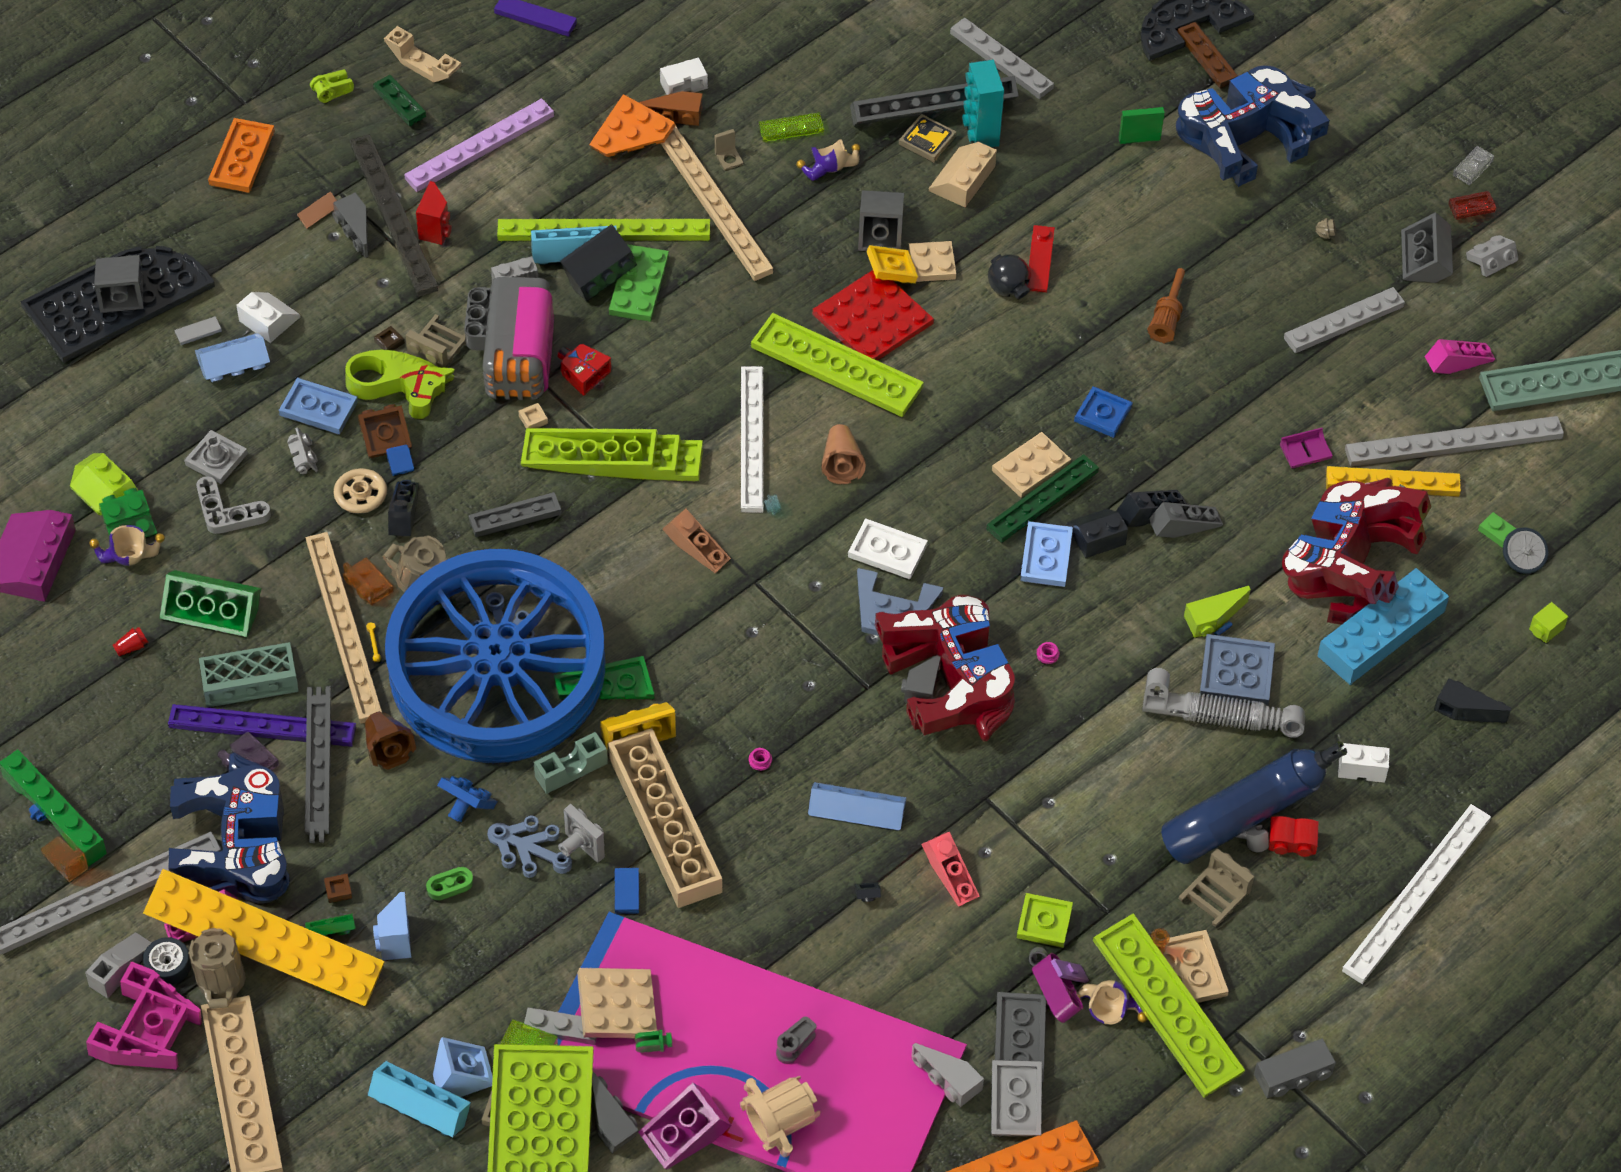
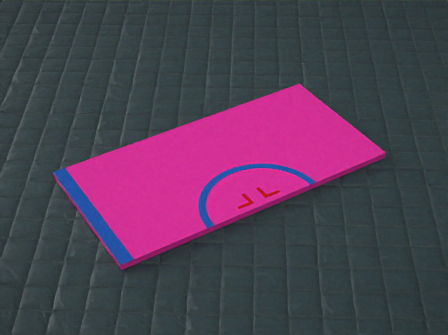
(727, 1031)

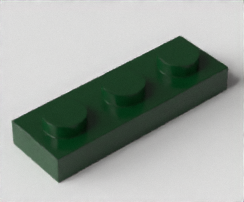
(399, 100)

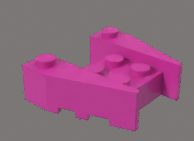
(149, 1026)

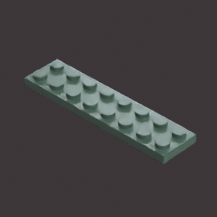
(1552, 380)

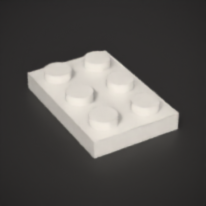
(887, 548)

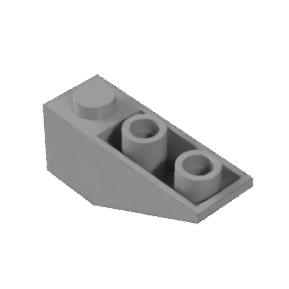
(110, 967)
(952, 1074)

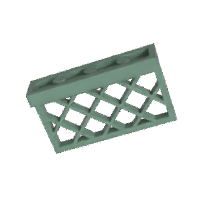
(250, 686)

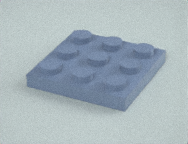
(1237, 668)

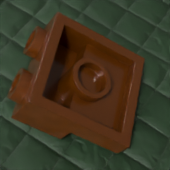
(383, 430)

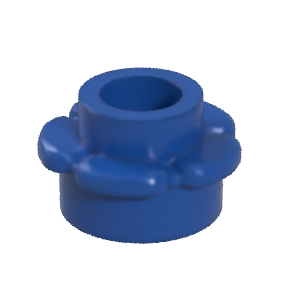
(36, 813)

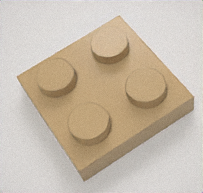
(933, 260)

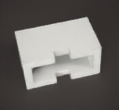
(684, 77)
(1364, 762)

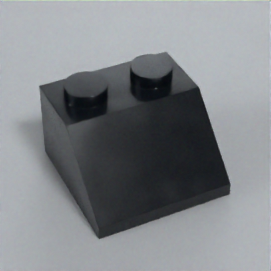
(1099, 532)

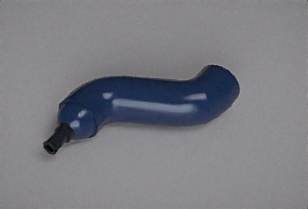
(1247, 802)

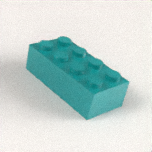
(983, 103)

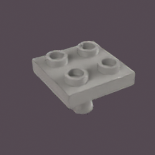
(216, 456)
(582, 834)

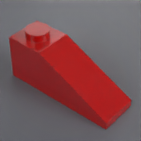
(1040, 257)

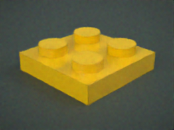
(892, 264)

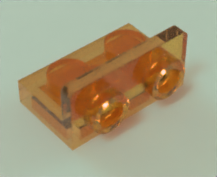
(367, 580)

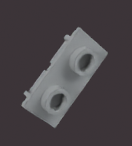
(300, 445)

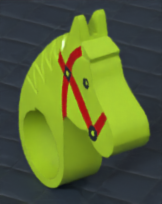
(401, 373)

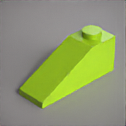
(1212, 612)

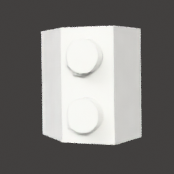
(266, 315)

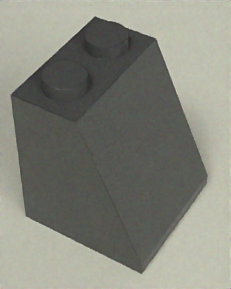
(880, 219)
(119, 283)

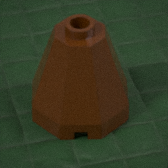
(388, 740)

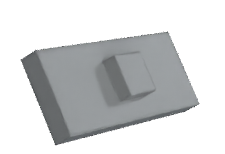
(198, 330)

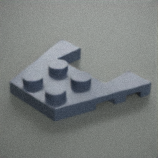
(875, 602)

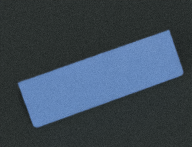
(856, 806)

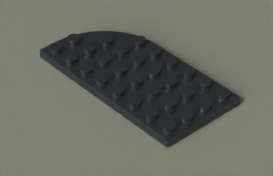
(70, 310)

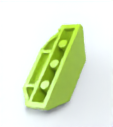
(99, 478)

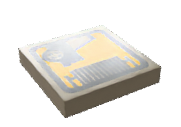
(927, 138)

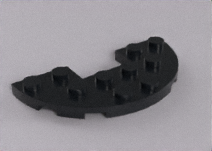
(1161, 24)

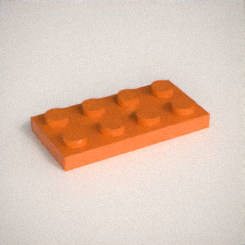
(241, 155)

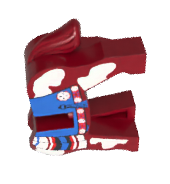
(1345, 526)
(976, 674)

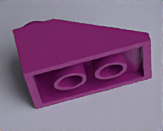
(684, 1126)

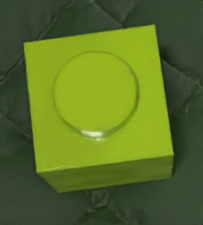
(1548, 622)

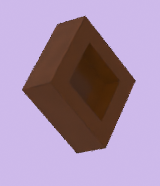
(338, 888)

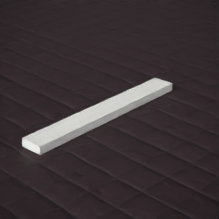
(752, 439)

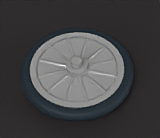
(1525, 550)

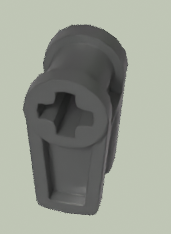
(795, 1040)

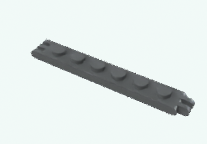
(318, 764)

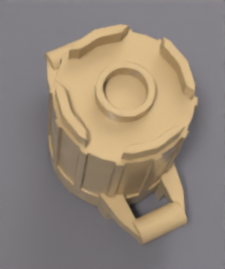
(779, 1111)

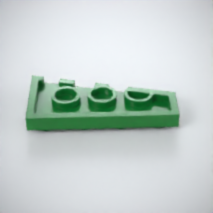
(622, 681)

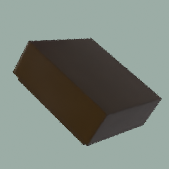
(389, 339)

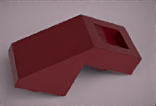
(1340, 612)

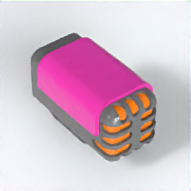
(516, 332)

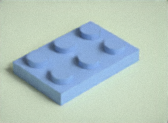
(1046, 554)

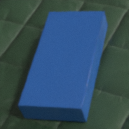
(626, 890)

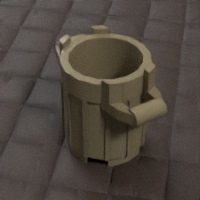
(415, 559)
(217, 967)

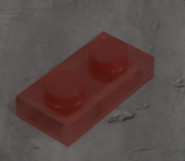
(1472, 205)

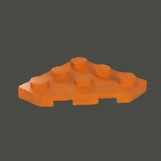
(631, 128)

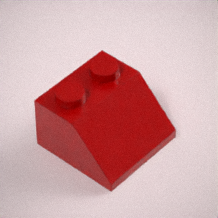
(433, 216)

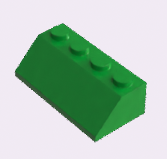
(209, 603)

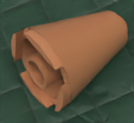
(842, 456)

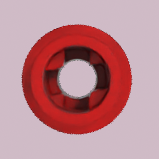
(130, 642)

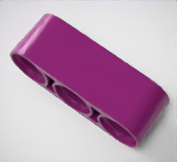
(1058, 991)

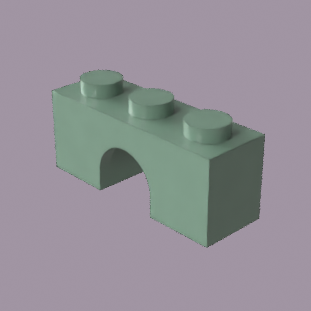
(586, 757)

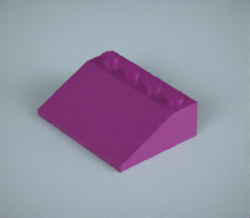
(33, 552)

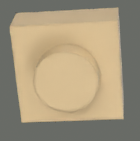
(533, 416)

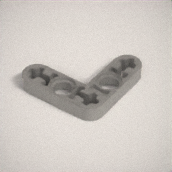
(225, 516)

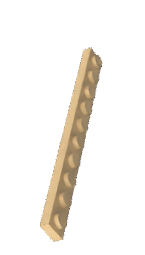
(717, 206)
(343, 626)

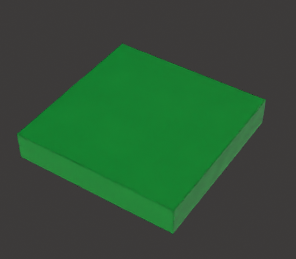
(1141, 125)

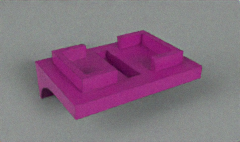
(1315, 444)

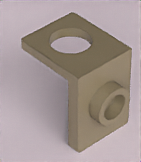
(726, 147)

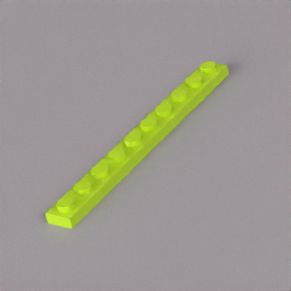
(627, 228)

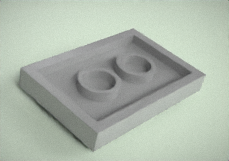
(1016, 1098)

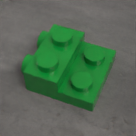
(127, 510)

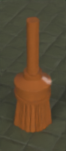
(1167, 312)

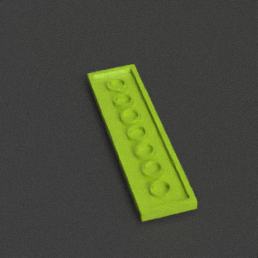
(837, 364)
(1168, 1005)

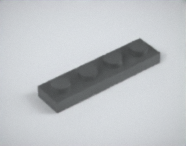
(515, 514)

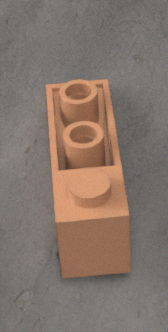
(696, 541)

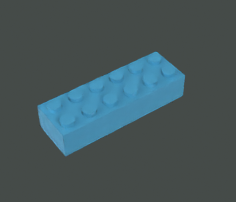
(1382, 627)

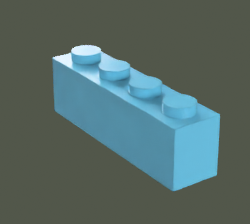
(556, 244)
(419, 1099)

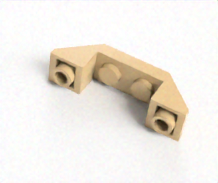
(403, 47)

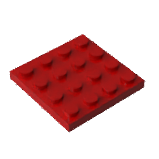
(873, 316)

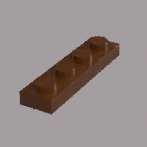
(1207, 55)

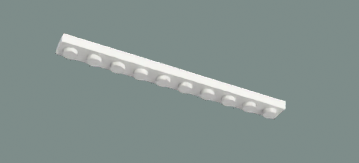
(1416, 894)

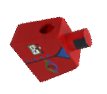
(584, 367)

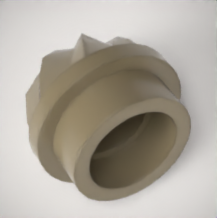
(1326, 228)

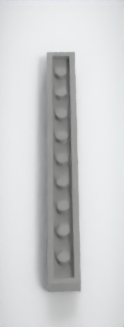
(1454, 441)
(93, 898)

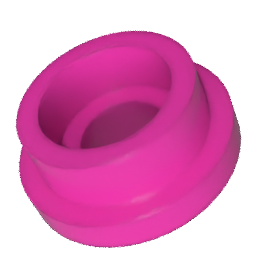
(1048, 647)
(760, 753)

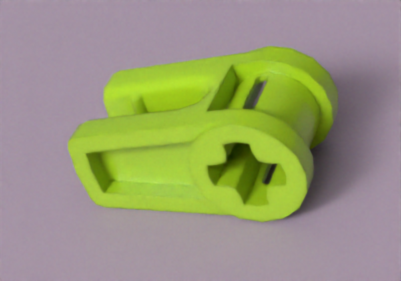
(332, 85)

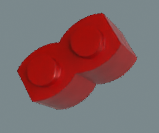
(1293, 836)

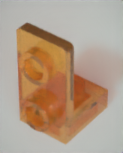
(64, 859)

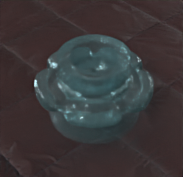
(772, 504)

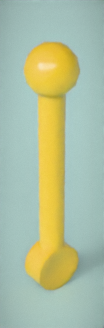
(371, 628)

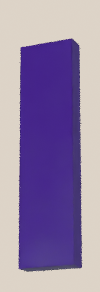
(536, 16)

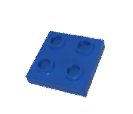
(466, 796)

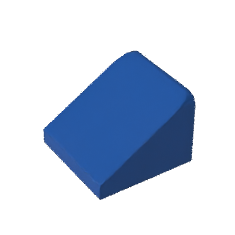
(399, 460)

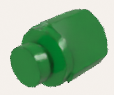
(652, 1041)

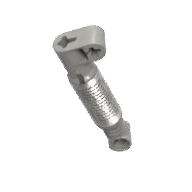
(1193, 707)

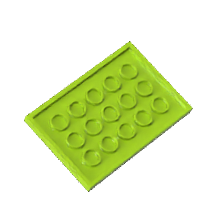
(540, 1108)

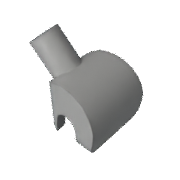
(1256, 838)

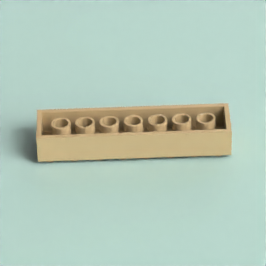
(665, 818)

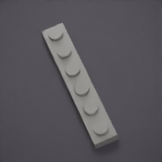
(1004, 59)
(1344, 320)

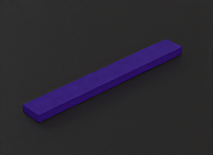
(255, 723)

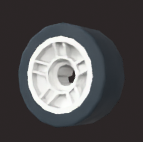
(172, 950)

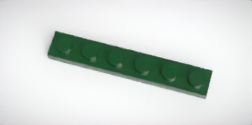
(1042, 498)

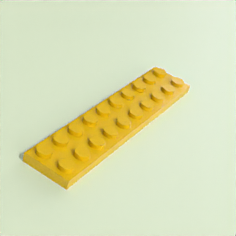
(266, 937)

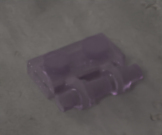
(250, 749)

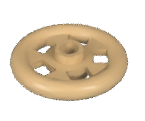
(359, 484)

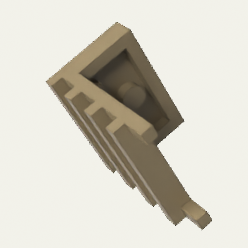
(433, 347)
(1226, 877)

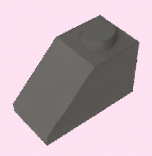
(922, 680)

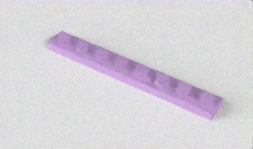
(479, 145)

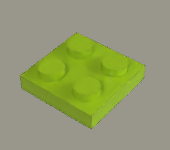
(1044, 920)

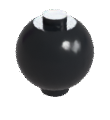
(1009, 276)

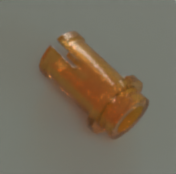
(1160, 938)

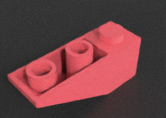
(950, 868)

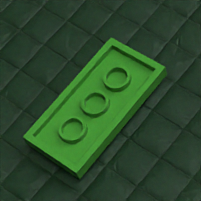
(639, 288)

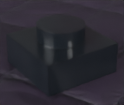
(867, 891)

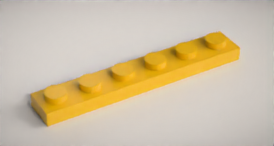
(1433, 482)

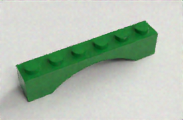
(71, 825)

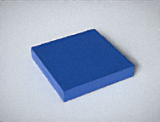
(1103, 411)

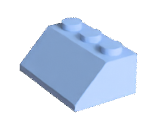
(232, 357)

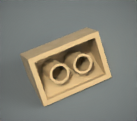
(965, 173)

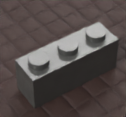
(1295, 1068)

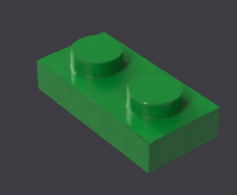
(340, 925)

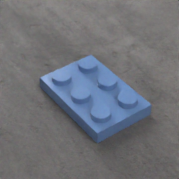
(318, 406)

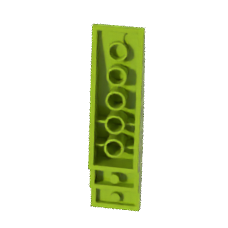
(613, 453)

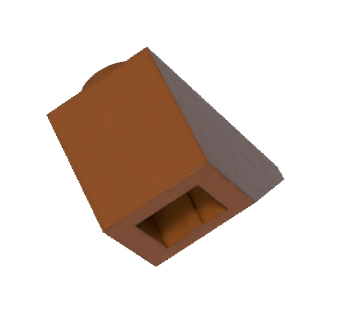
(679, 107)

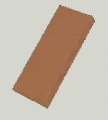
(317, 210)

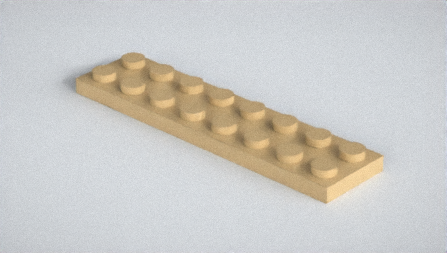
(241, 1087)

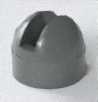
(1034, 953)

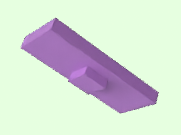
(1069, 971)

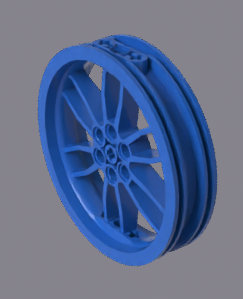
(495, 655)

